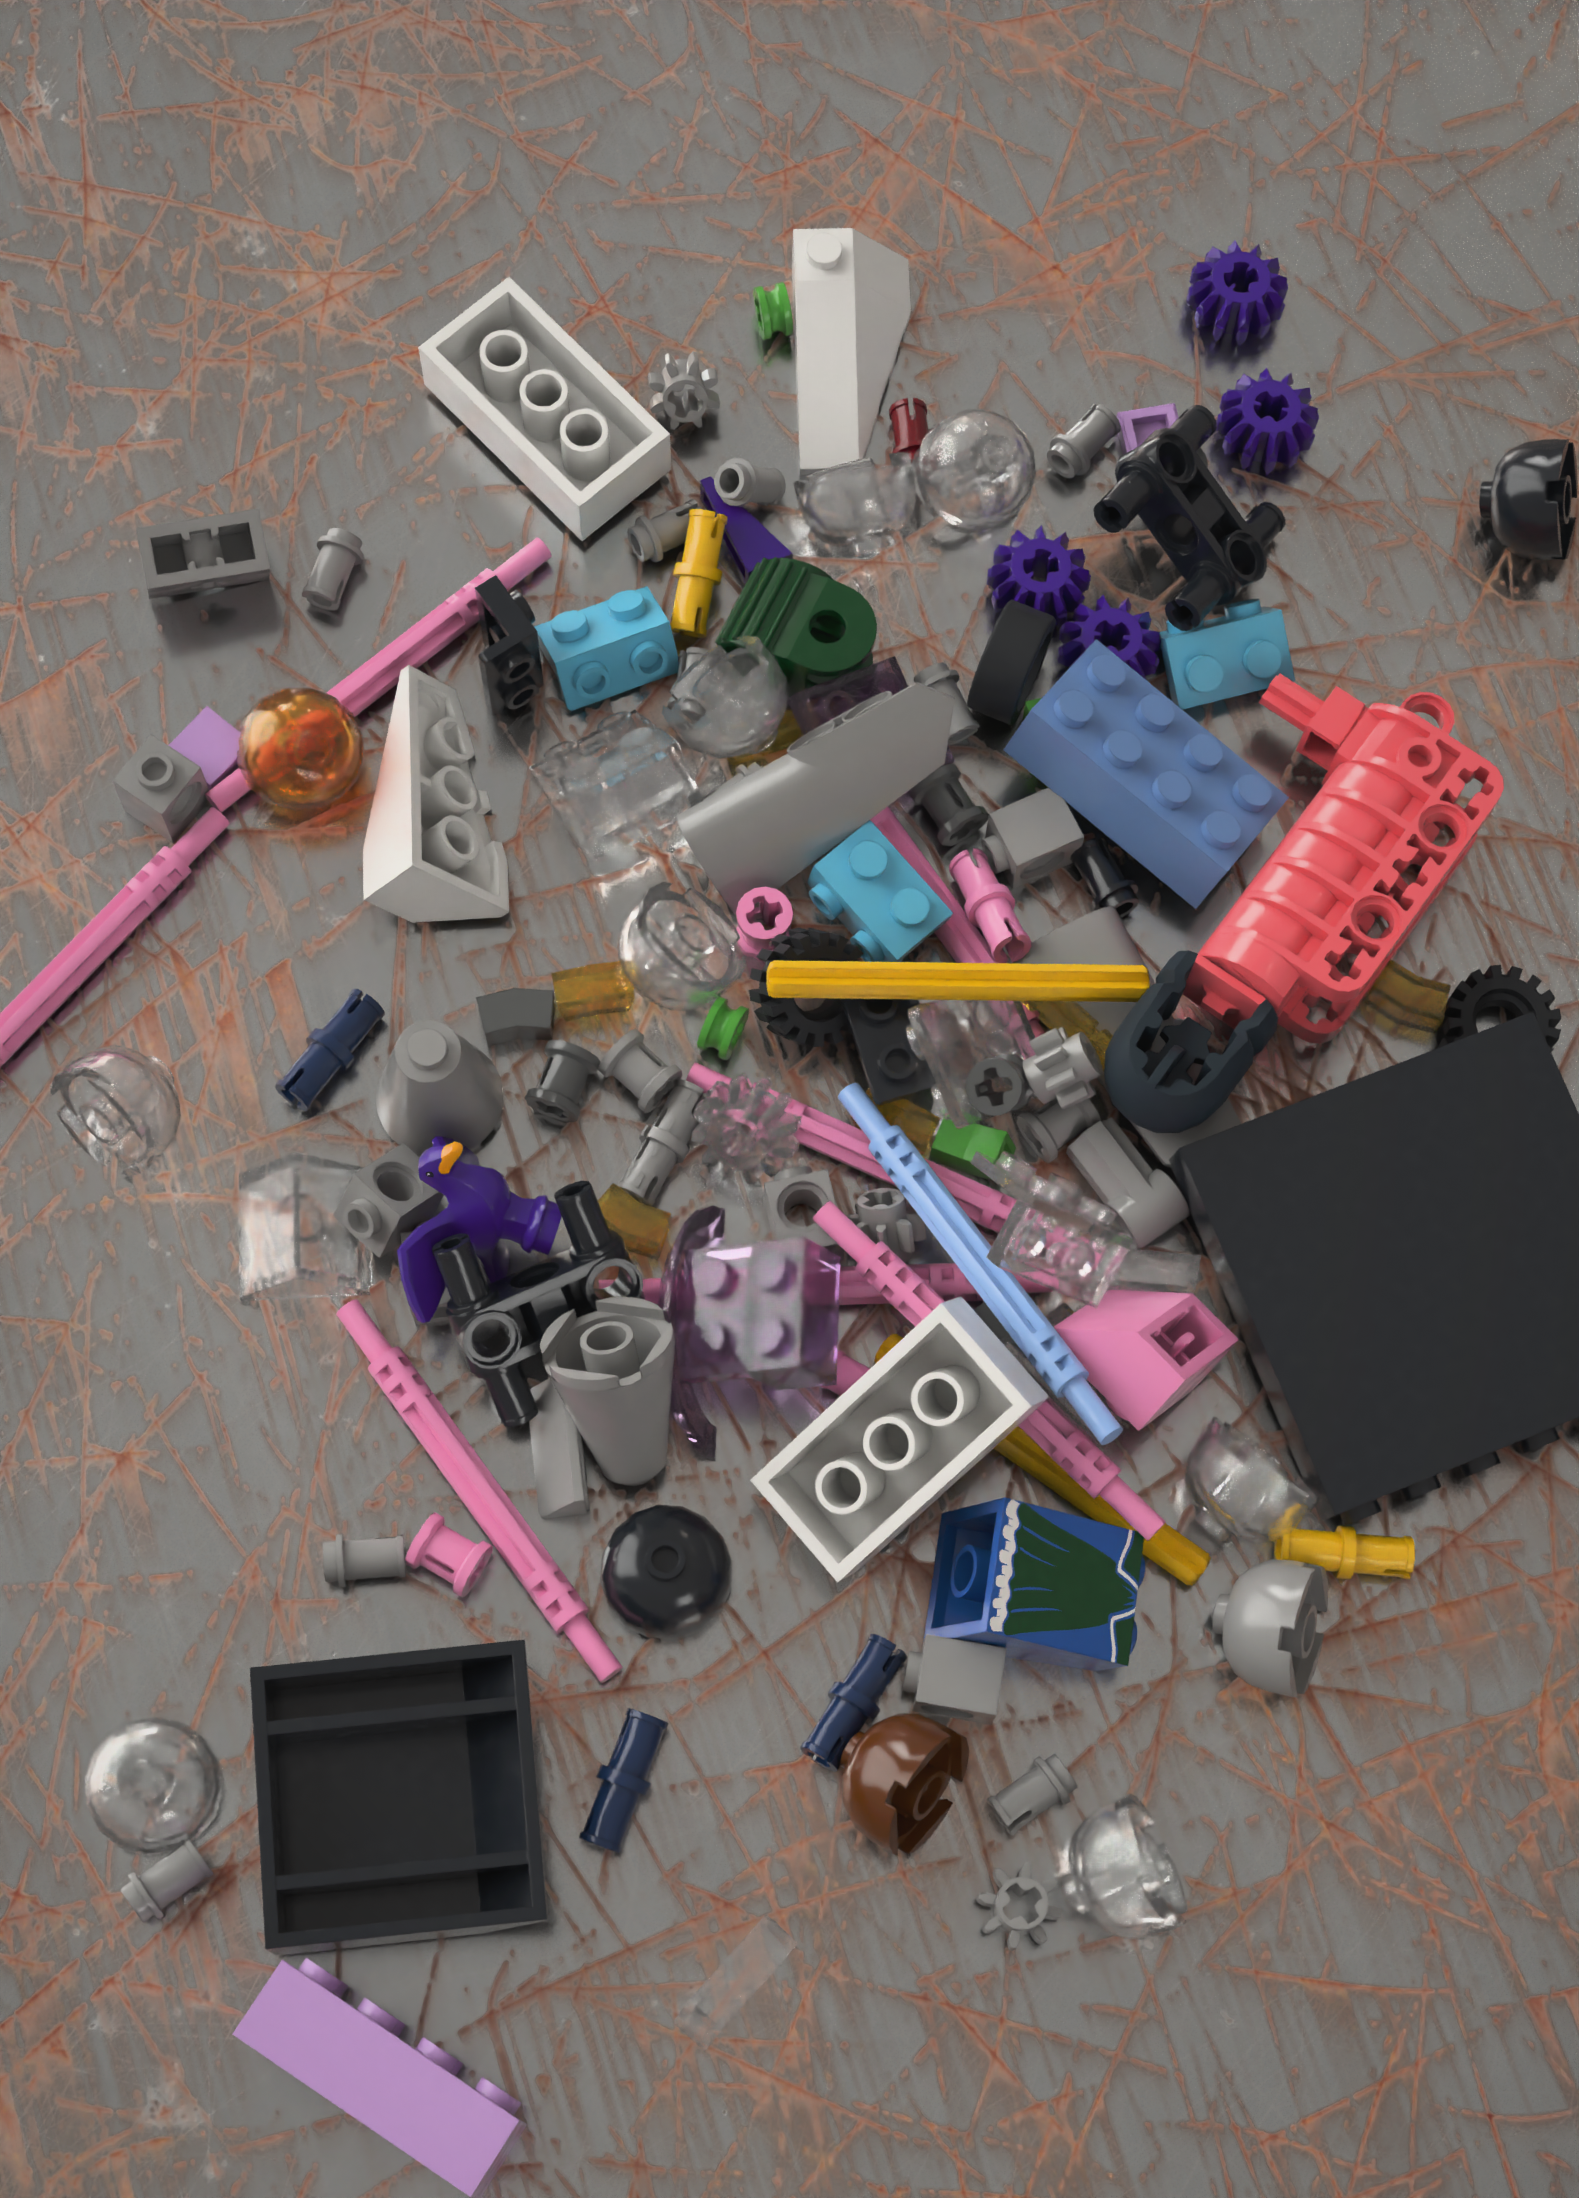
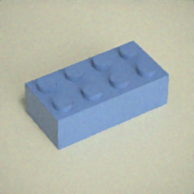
(1145, 773)

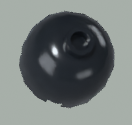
(1533, 499)
(666, 1573)

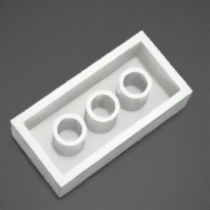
(545, 408)
(899, 1438)

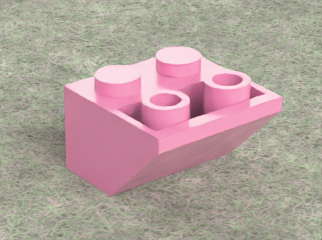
(1146, 1349)

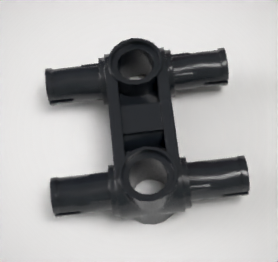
(1190, 517)
(531, 1297)

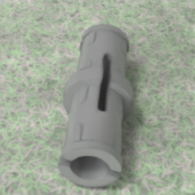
(663, 1143)

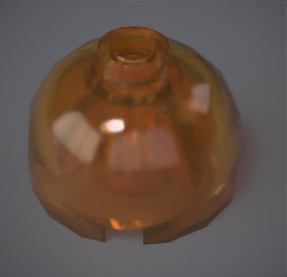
(300, 749)

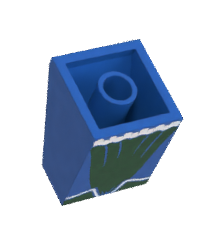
(1037, 1584)

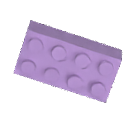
(381, 2079)

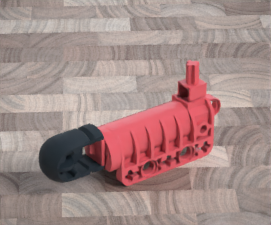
(1311, 902)

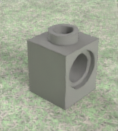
(161, 788)
(1031, 837)
(798, 1187)
(387, 1200)
(955, 1679)

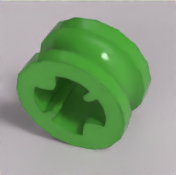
(773, 311)
(722, 1028)

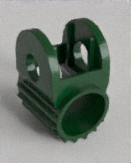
(804, 620)

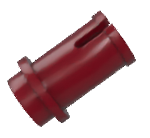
(908, 429)

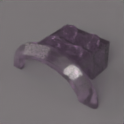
(745, 1315)

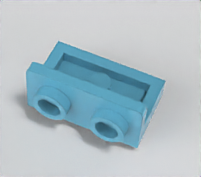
(609, 647)
(1226, 654)
(876, 896)

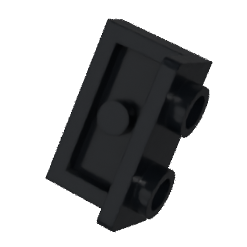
(512, 657)
(885, 1051)

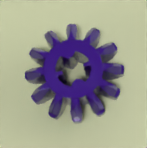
(1237, 293)
(1267, 421)
(1043, 558)
(1114, 628)

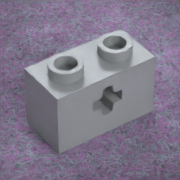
(203, 553)

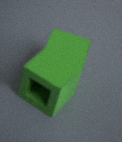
(957, 1146)

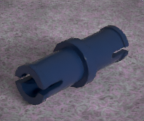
(329, 1049)
(853, 1701)
(623, 1780)

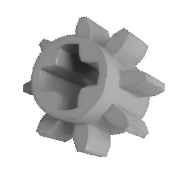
(673, 379)
(1062, 1067)
(889, 1218)
(1018, 1925)

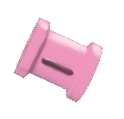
(775, 911)
(448, 1554)

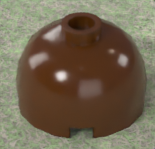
(898, 1777)

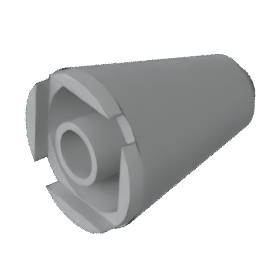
(438, 1088)
(616, 1383)

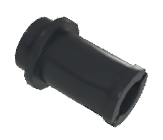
(1105, 877)

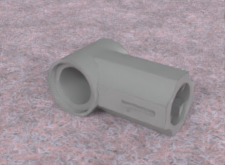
(1142, 1198)

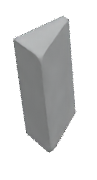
(557, 1456)

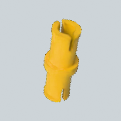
(698, 573)
(1349, 1552)

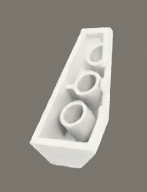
(847, 334)
(427, 825)

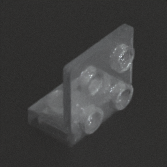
(1054, 1232)

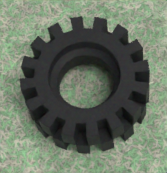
(1502, 991)
(784, 1014)

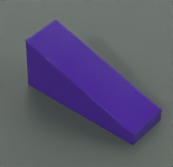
(743, 534)

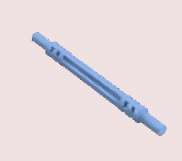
(969, 1250)

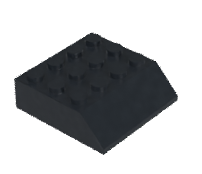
(396, 1797)

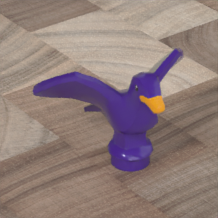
(478, 1207)

